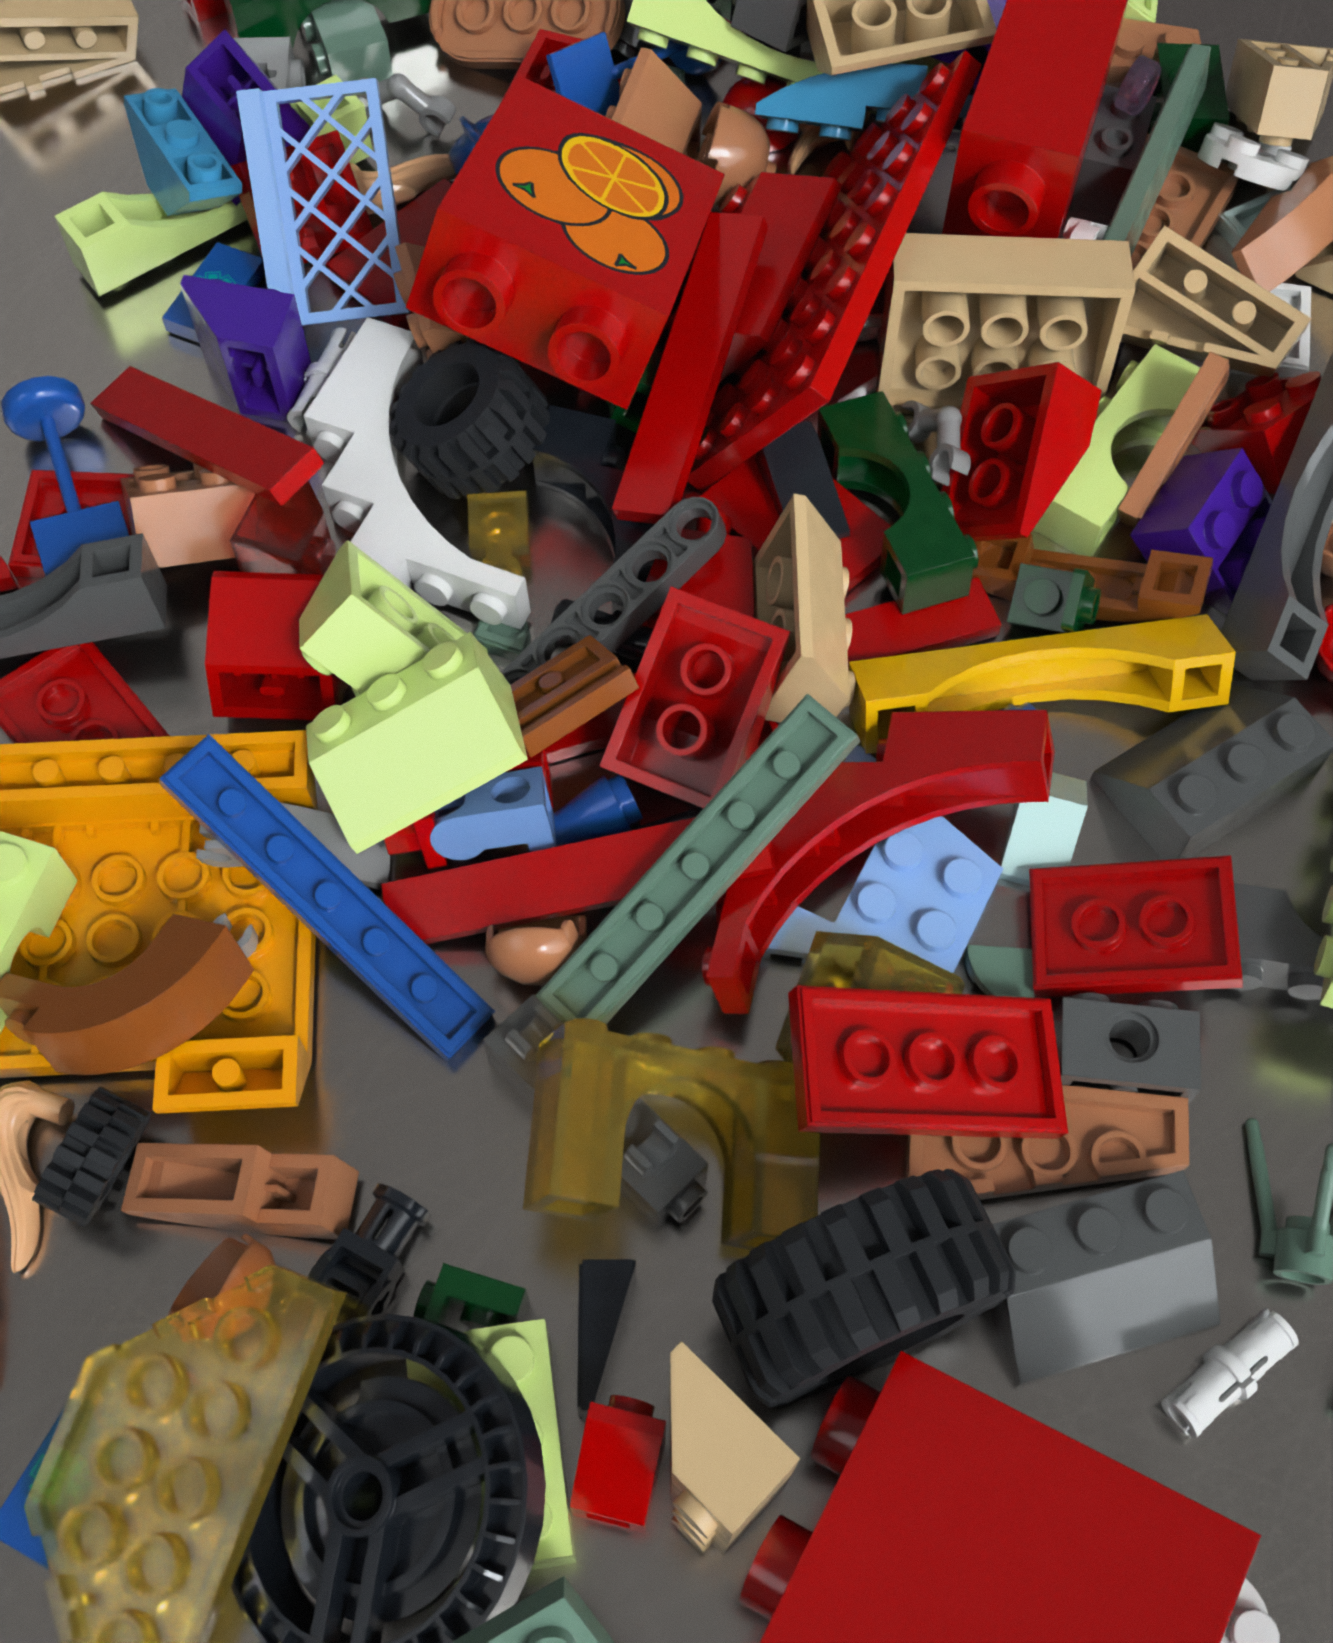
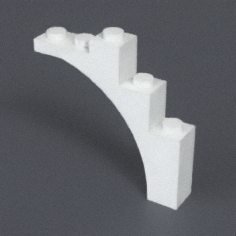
(364, 488)

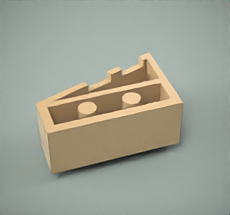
(63, 38)
(1202, 305)

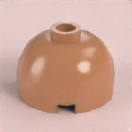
(735, 146)

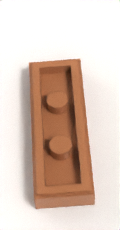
(1175, 438)

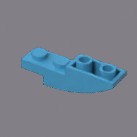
(841, 100)

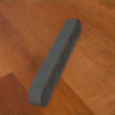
(622, 585)

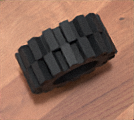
(91, 1156)

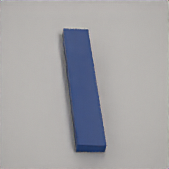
(326, 897)

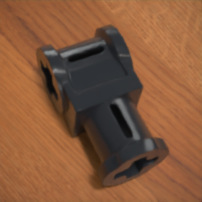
(368, 1260)

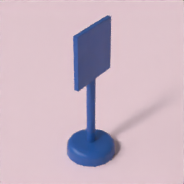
(588, 75)
(46, 411)

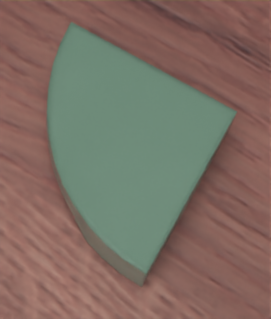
(503, 639)
(1001, 970)

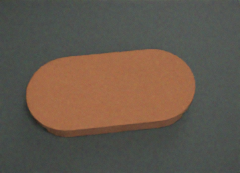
(501, 31)

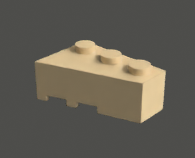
(1279, 89)

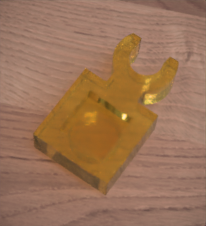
(499, 528)

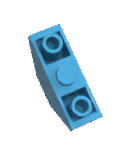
(178, 154)

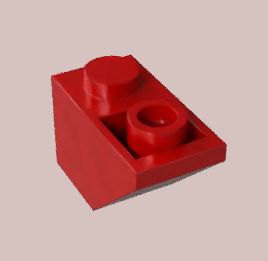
(618, 1463)

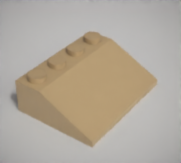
(996, 307)

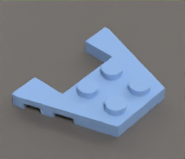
(914, 891)

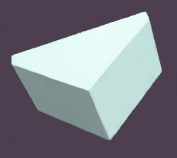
(1045, 831)

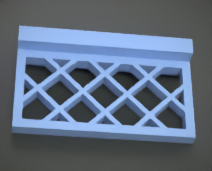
(275, 197)

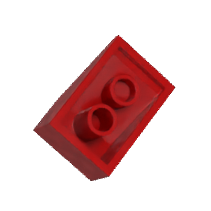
(1023, 443)
(697, 699)

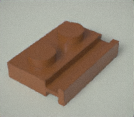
(569, 692)

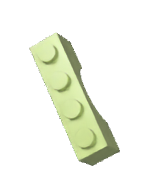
(1136, 416)

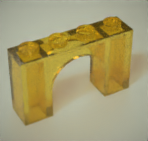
(582, 1109)

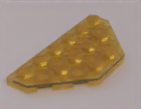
(174, 1458)

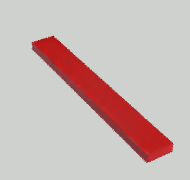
(875, 634)

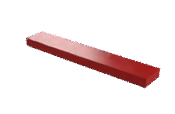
(690, 367)
(209, 435)
(536, 884)

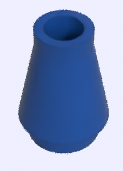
(597, 811)

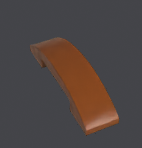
(1162, 589)

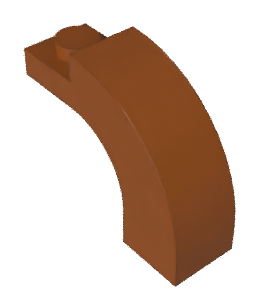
(137, 1013)

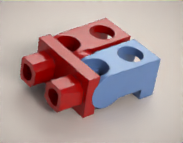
(498, 814)

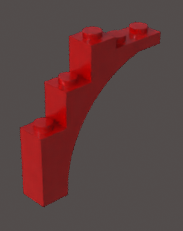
(921, 772)

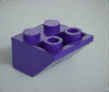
(212, 97)
(250, 343)
(1212, 510)

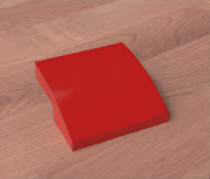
(306, 180)

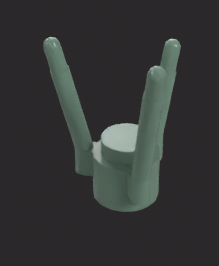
(1305, 1245)

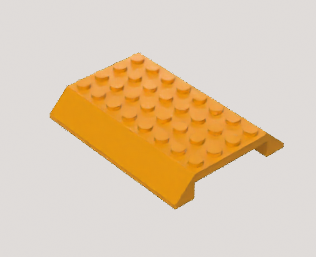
(134, 871)

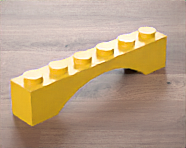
(1145, 664)

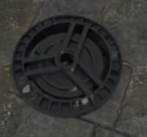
(445, 1499)

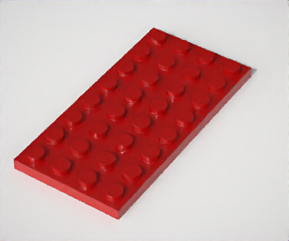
(841, 277)

